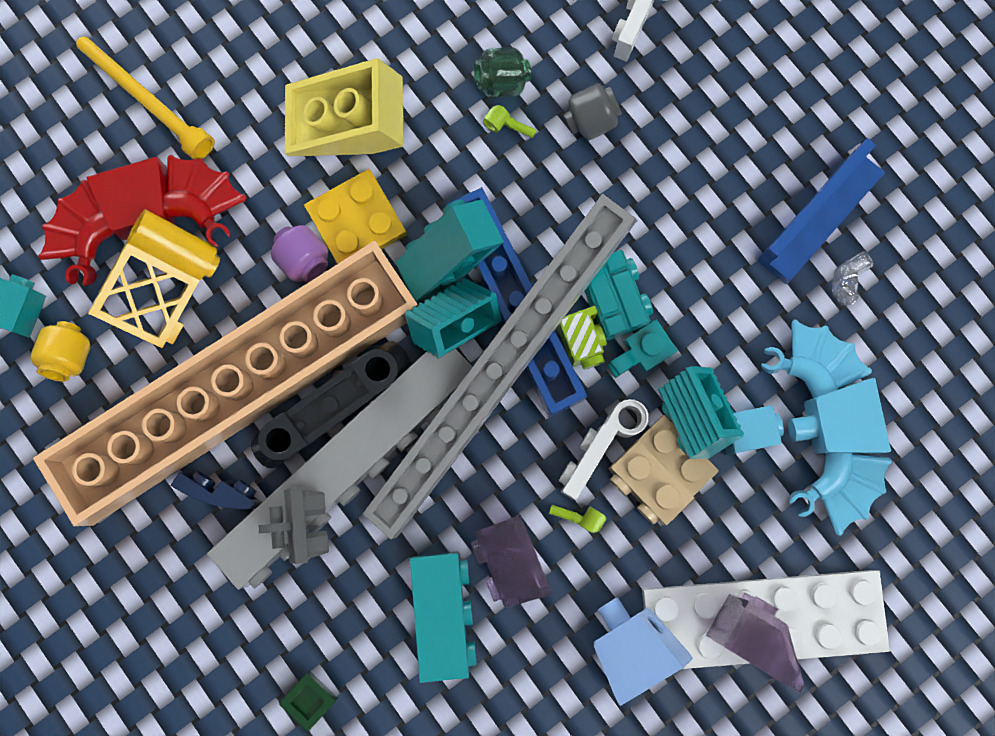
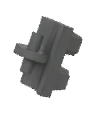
(297, 506)

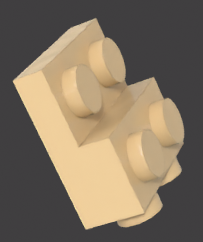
(660, 473)

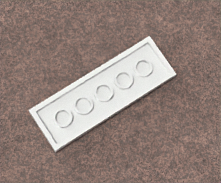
(823, 613)

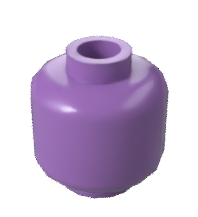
(299, 253)

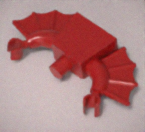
(115, 199)

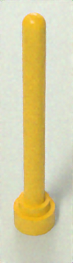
(194, 140)

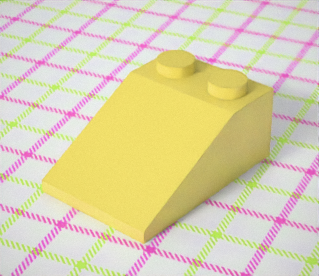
(345, 112)

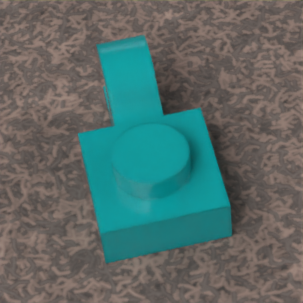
(645, 348)

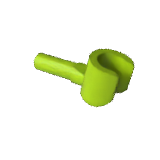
(499, 116)
(591, 521)

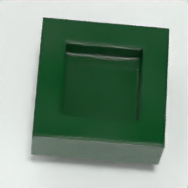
(308, 701)

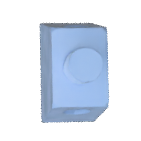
(637, 651)

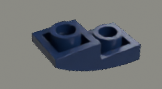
(227, 494)

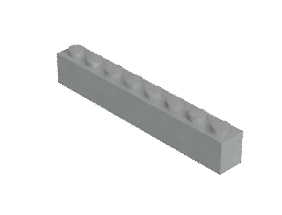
(345, 462)

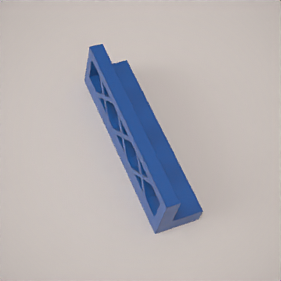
(822, 214)

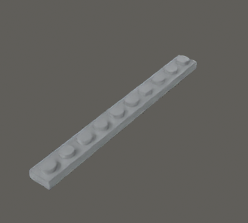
(500, 365)

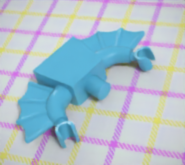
(839, 422)

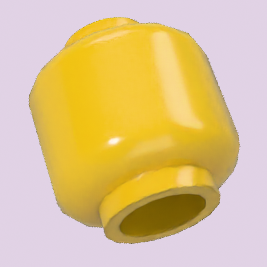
(60, 351)

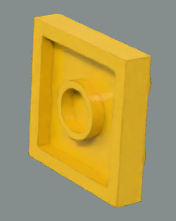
(355, 216)

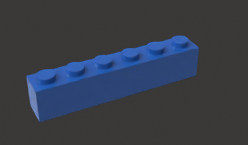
(550, 368)

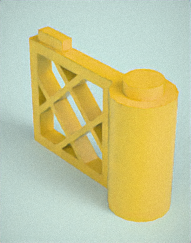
(169, 250)

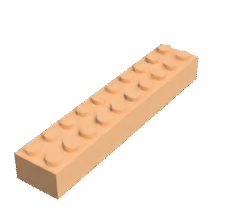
(225, 387)

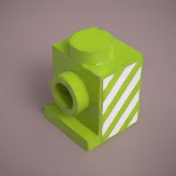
(582, 338)

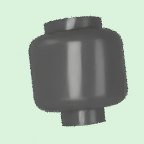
(593, 111)

